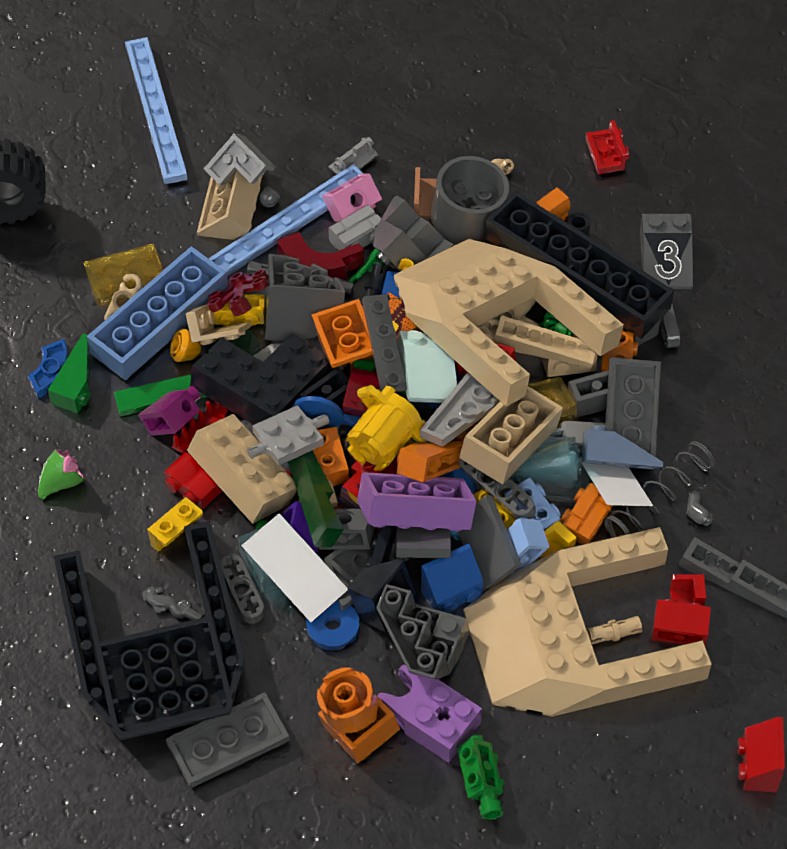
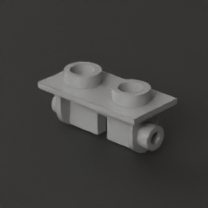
(358, 155)

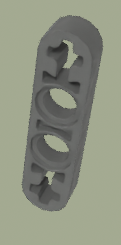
(494, 487)

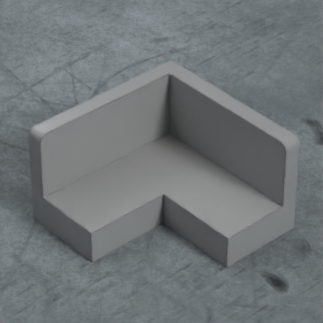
(238, 155)

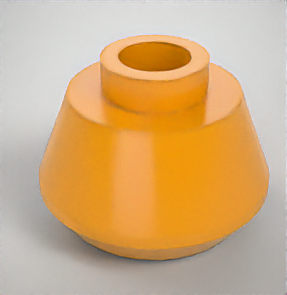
(183, 348)

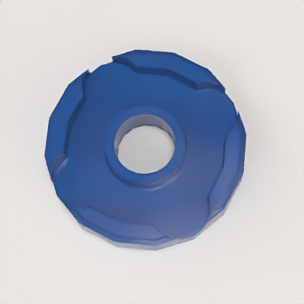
(337, 638)

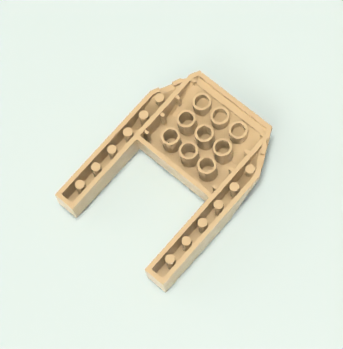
(481, 281)
(538, 645)

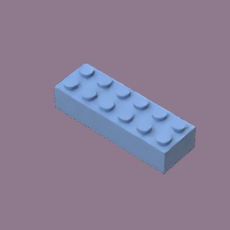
(155, 313)

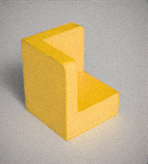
(558, 539)

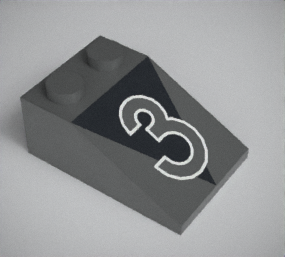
(667, 249)

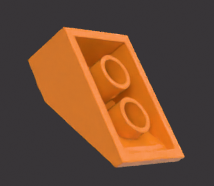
(343, 333)

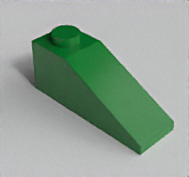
(72, 382)

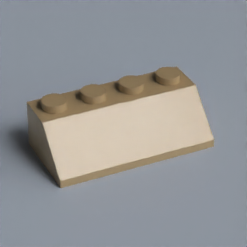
(229, 208)

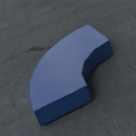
(52, 361)

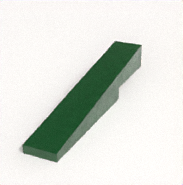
(314, 497)

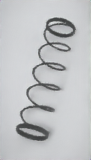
(696, 459)

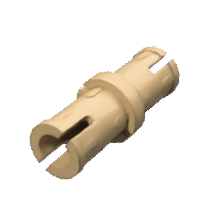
(614, 630)

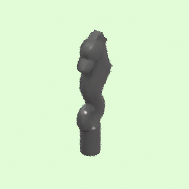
(164, 602)

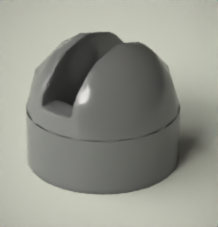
(269, 197)

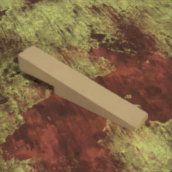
(538, 341)

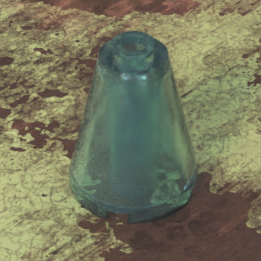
(553, 465)

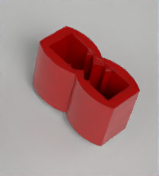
(191, 481)

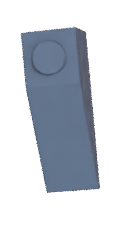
(612, 449)

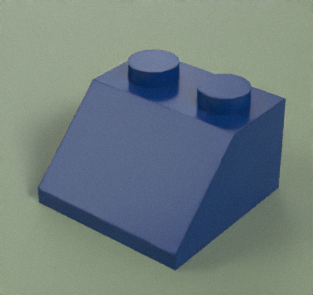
(452, 580)

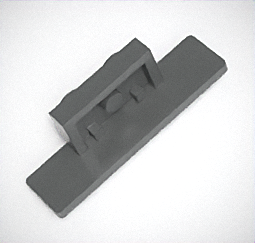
(384, 342)

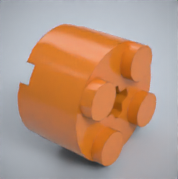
(347, 700)

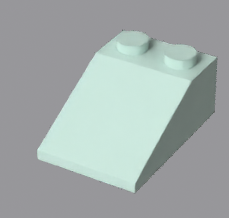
(426, 368)

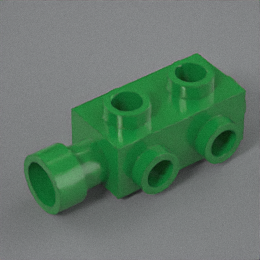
(481, 774)

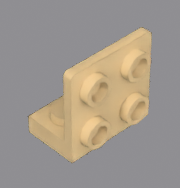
(202, 328)

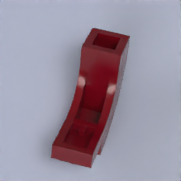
(335, 263)

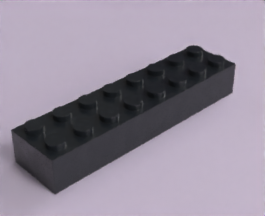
(606, 277)

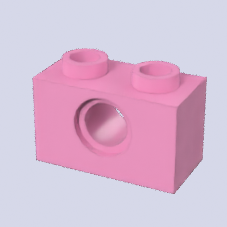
(339, 198)

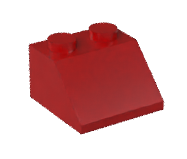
(762, 756)

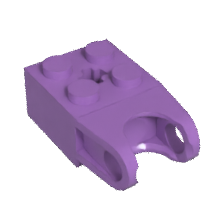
(433, 714)

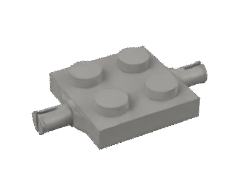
(287, 435)

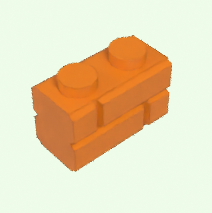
(586, 515)

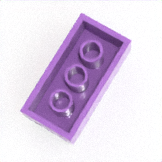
(411, 503)

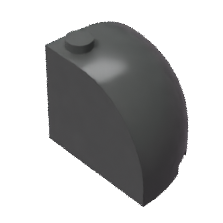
(295, 295)

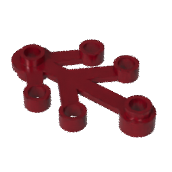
(235, 291)

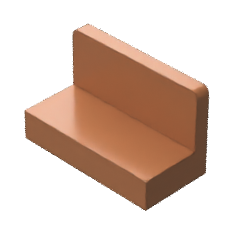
(423, 195)

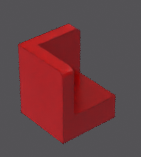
(688, 588)

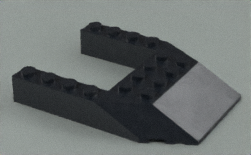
(164, 673)

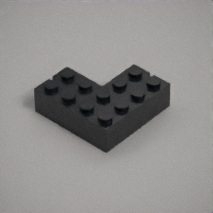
(255, 387)

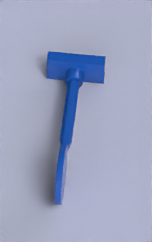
(317, 406)

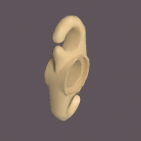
(123, 291)

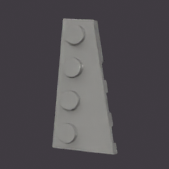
(459, 411)

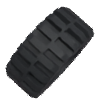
(20, 181)

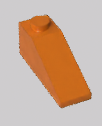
(428, 460)

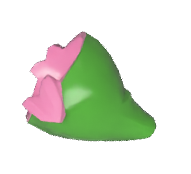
(59, 473)

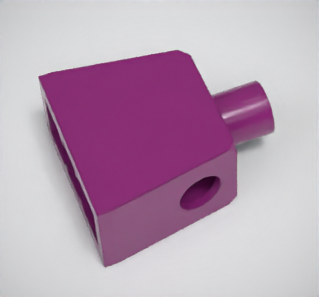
(170, 411)

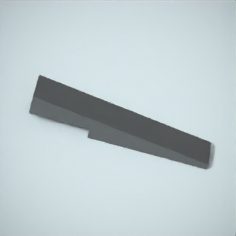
(736, 577)

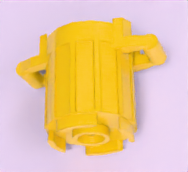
(383, 427)

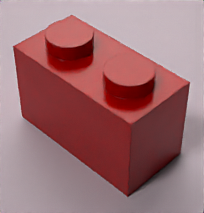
(680, 622)

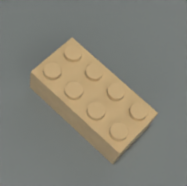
(510, 435)
(253, 484)

